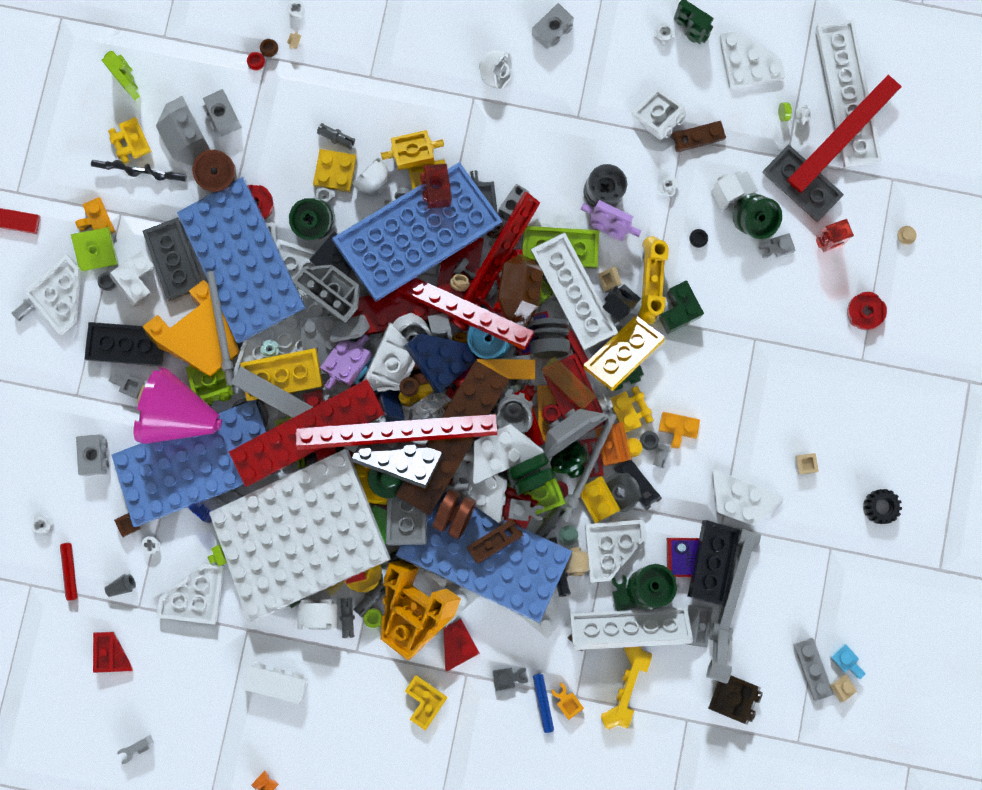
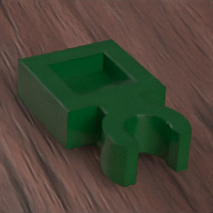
(621, 596)

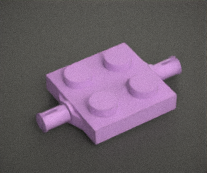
(610, 220)
(346, 362)

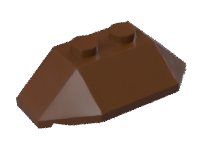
(520, 289)

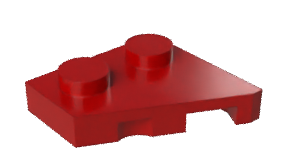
(458, 645)
(109, 654)

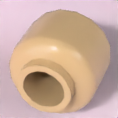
(577, 563)

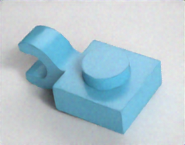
(846, 660)

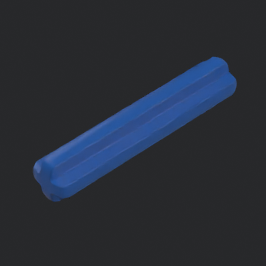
(543, 703)

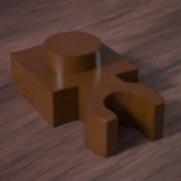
(125, 525)

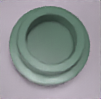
(568, 535)

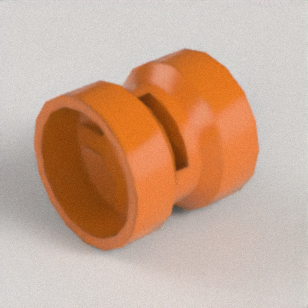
(263, 782)

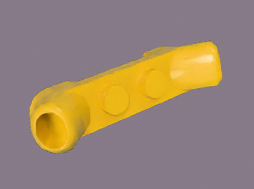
(653, 277)
(621, 714)

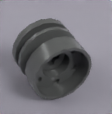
(605, 177)
(549, 335)

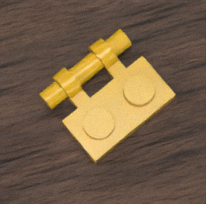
(135, 139)
(424, 390)
(625, 411)

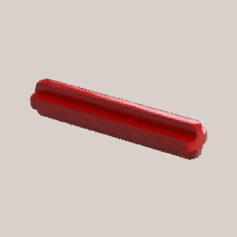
(68, 571)

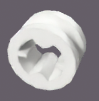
(298, 4)
(146, 549)

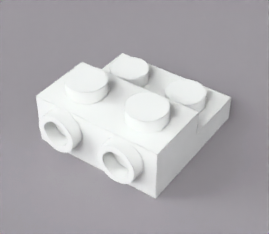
(660, 114)

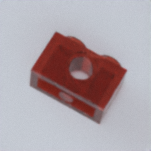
(437, 175)
(834, 235)

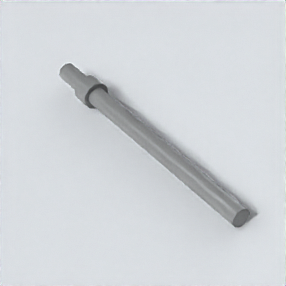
(227, 365)
(573, 500)

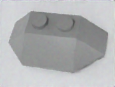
(181, 132)
(330, 289)
(570, 429)

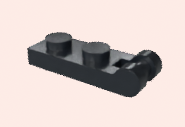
(630, 467)

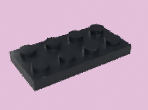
(121, 345)
(713, 563)

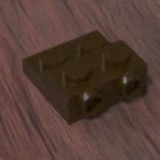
(736, 699)

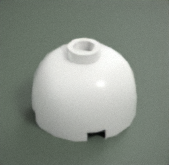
(495, 68)
(373, 178)

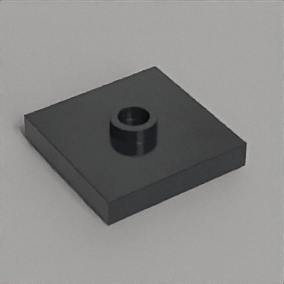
(330, 255)

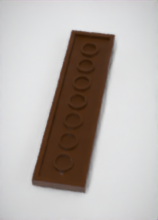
(474, 397)

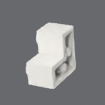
(732, 188)
(128, 278)

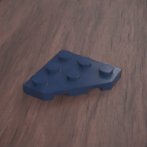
(440, 359)

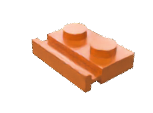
(616, 445)

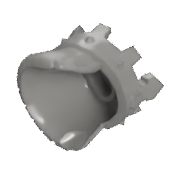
(514, 410)

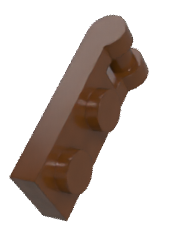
(699, 136)
(494, 541)

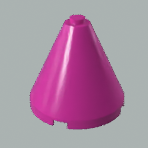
(172, 411)

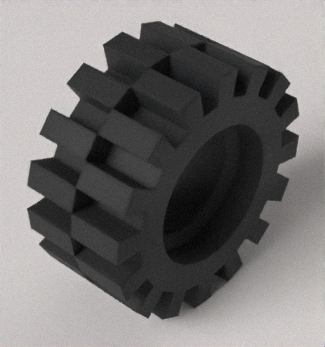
(894, 506)

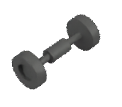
(461, 267)

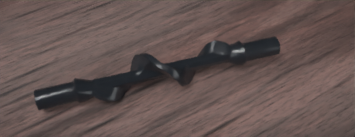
(134, 172)

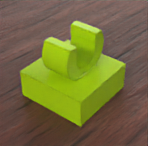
(217, 556)

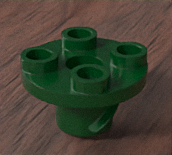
(570, 460)
(383, 484)

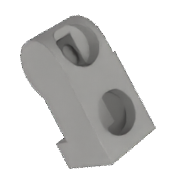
(511, 201)

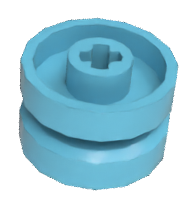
(483, 347)

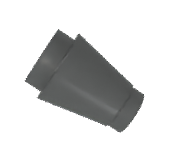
(121, 585)

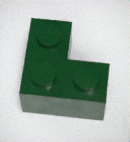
(685, 308)

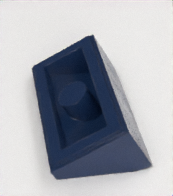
(391, 406)

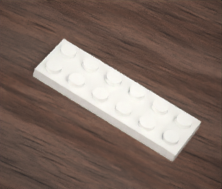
(574, 291)
(630, 628)

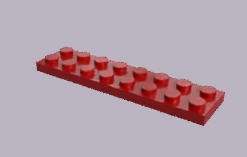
(278, 446)

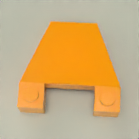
(195, 335)
(411, 615)

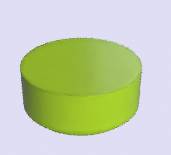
(785, 111)
(372, 618)

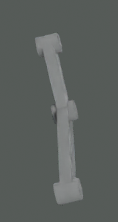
(721, 632)

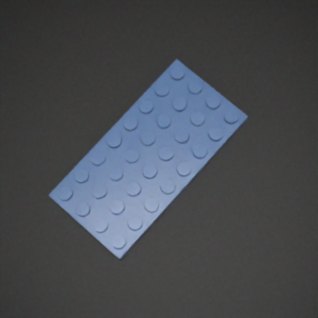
(410, 238)
(246, 262)
(185, 471)
(516, 577)

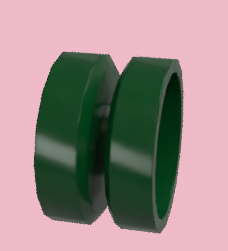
(301, 215)
(757, 216)
(532, 476)
(652, 587)

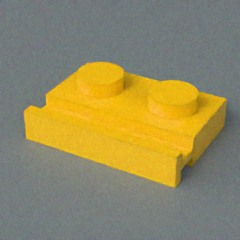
(599, 499)

